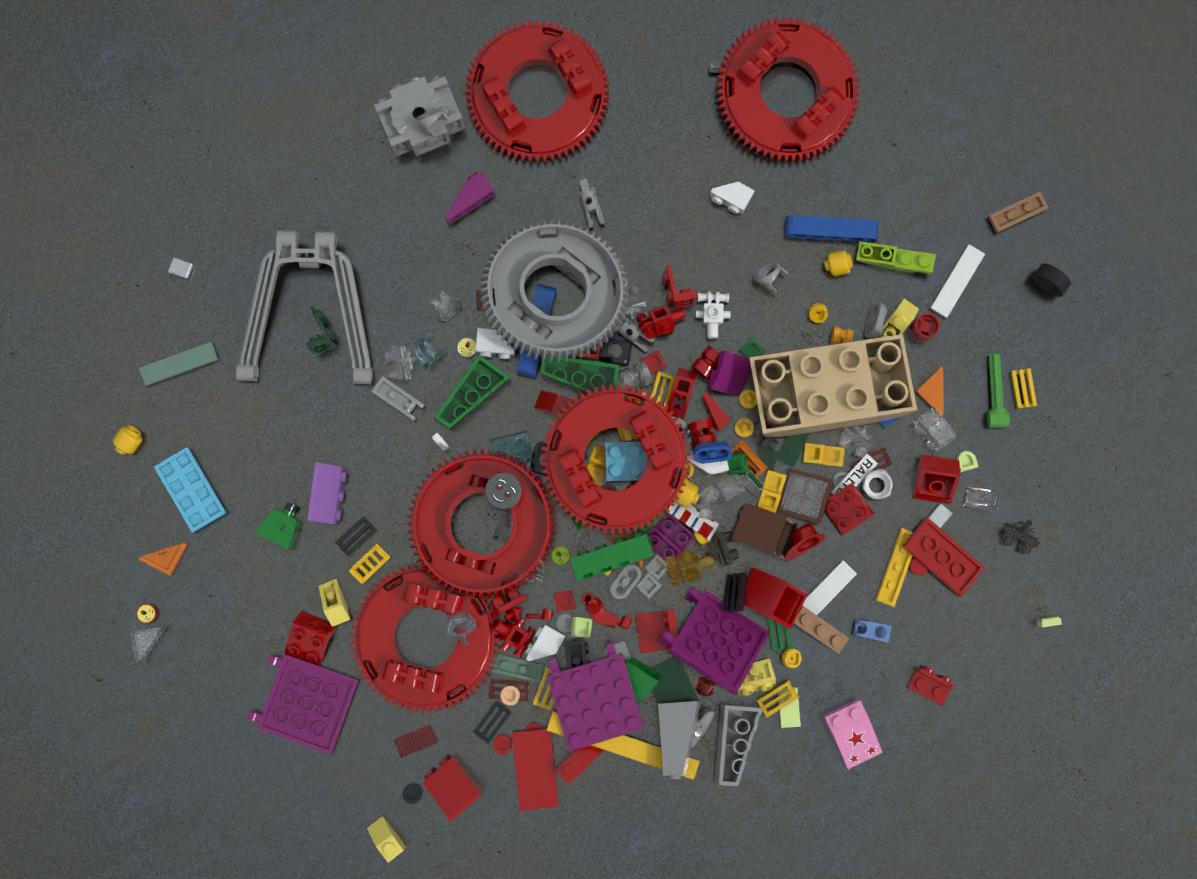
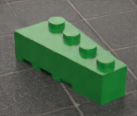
(582, 373)
(472, 389)
(612, 557)

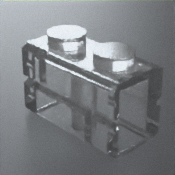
(934, 429)

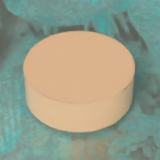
(510, 695)

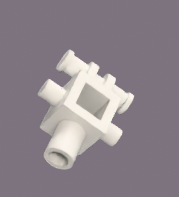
(713, 312)

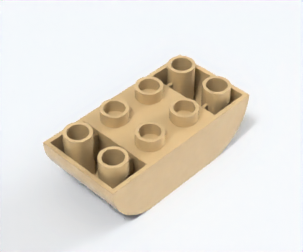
(833, 386)

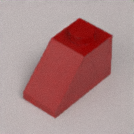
(552, 402)

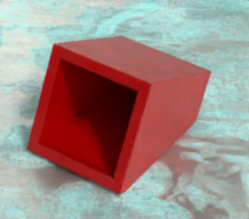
(773, 597)
(452, 787)

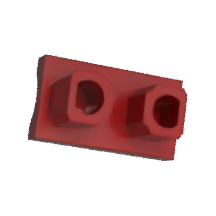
(512, 612)

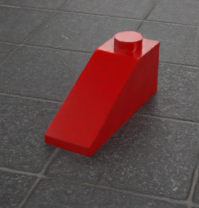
(681, 392)
(577, 762)

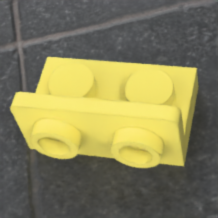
(758, 678)

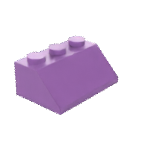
(326, 493)

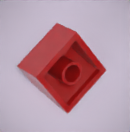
(936, 479)

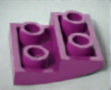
(730, 374)
(670, 537)

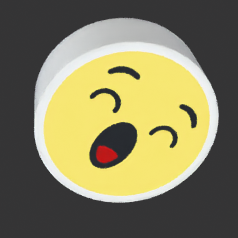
(467, 347)

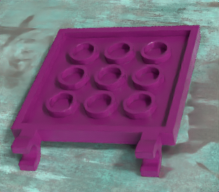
(717, 641)
(594, 700)
(306, 703)

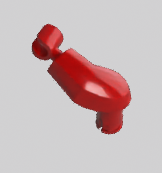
(598, 612)

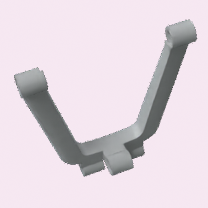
(288, 252)

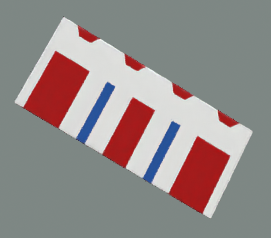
(690, 517)

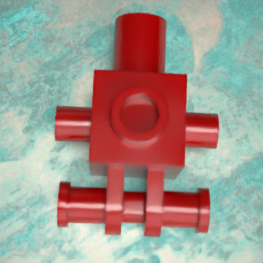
(659, 320)
(513, 635)

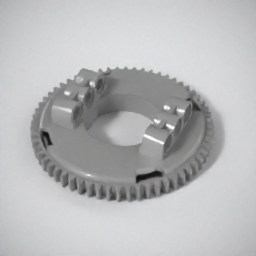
(583, 261)

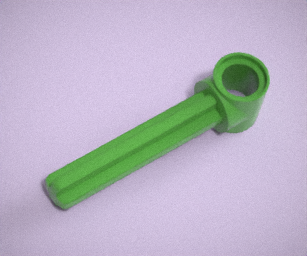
(997, 416)

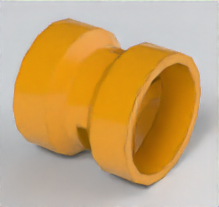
(841, 336)

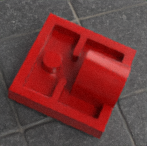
(848, 508)

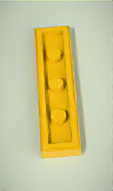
(895, 571)

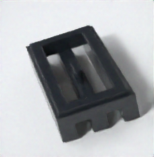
(352, 529)
(732, 593)
(482, 735)

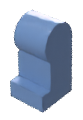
(872, 630)

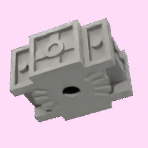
(412, 100)

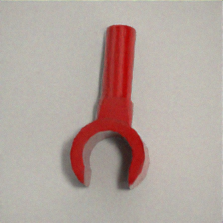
(546, 615)

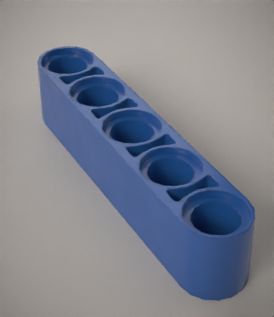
(831, 228)
(544, 301)

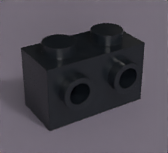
(576, 652)

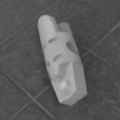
(586, 195)
(624, 331)
(704, 720)

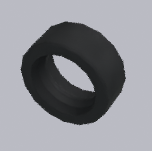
(1051, 280)

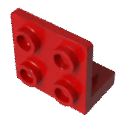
(684, 298)
(652, 626)
(309, 638)

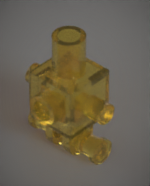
(687, 566)

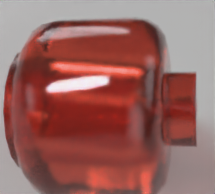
(705, 686)

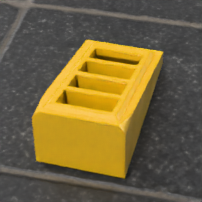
(358, 576)

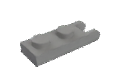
(396, 397)

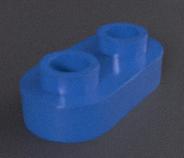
(712, 452)

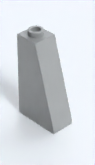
(677, 734)

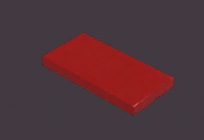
(943, 557)
(535, 769)

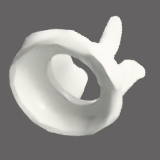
(880, 473)

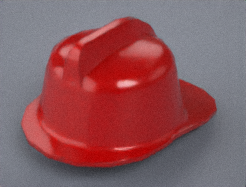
(802, 540)

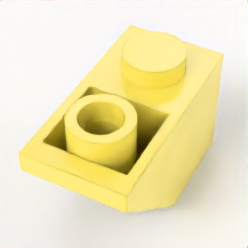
(899, 319)

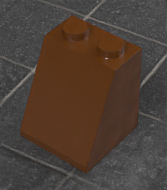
(764, 530)

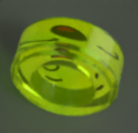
(560, 555)

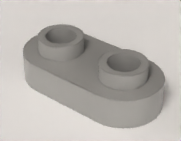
(875, 320)
(626, 582)

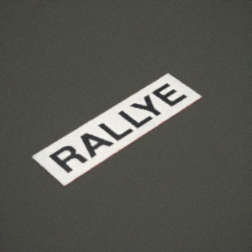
(857, 474)

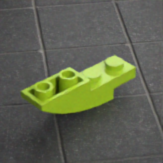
(895, 259)

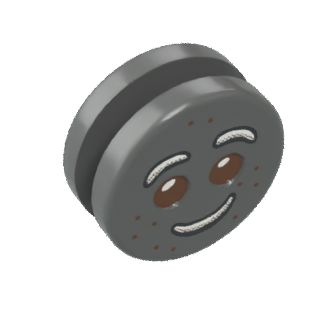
(503, 491)

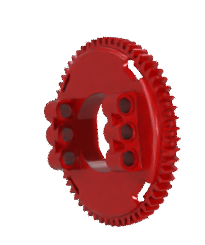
(528, 47)
(813, 52)
(574, 482)
(467, 569)
(412, 683)

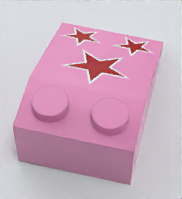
(852, 733)

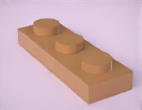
(1018, 212)
(821, 630)

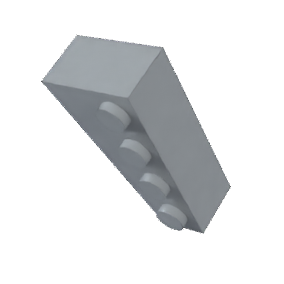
(734, 741)

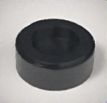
(412, 793)

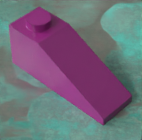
(473, 193)

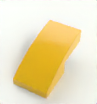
(824, 455)
(597, 464)
(771, 491)

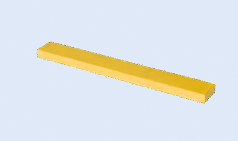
(629, 748)

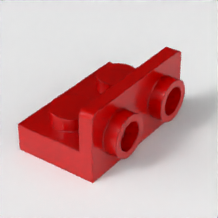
(930, 685)

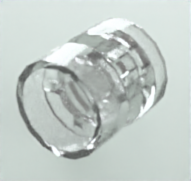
(629, 376)

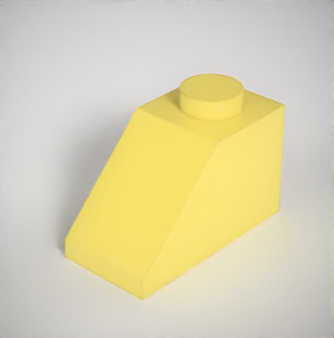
(334, 603)
(386, 839)

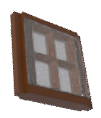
(804, 496)

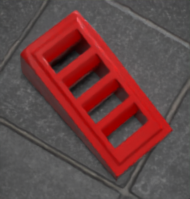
(718, 417)

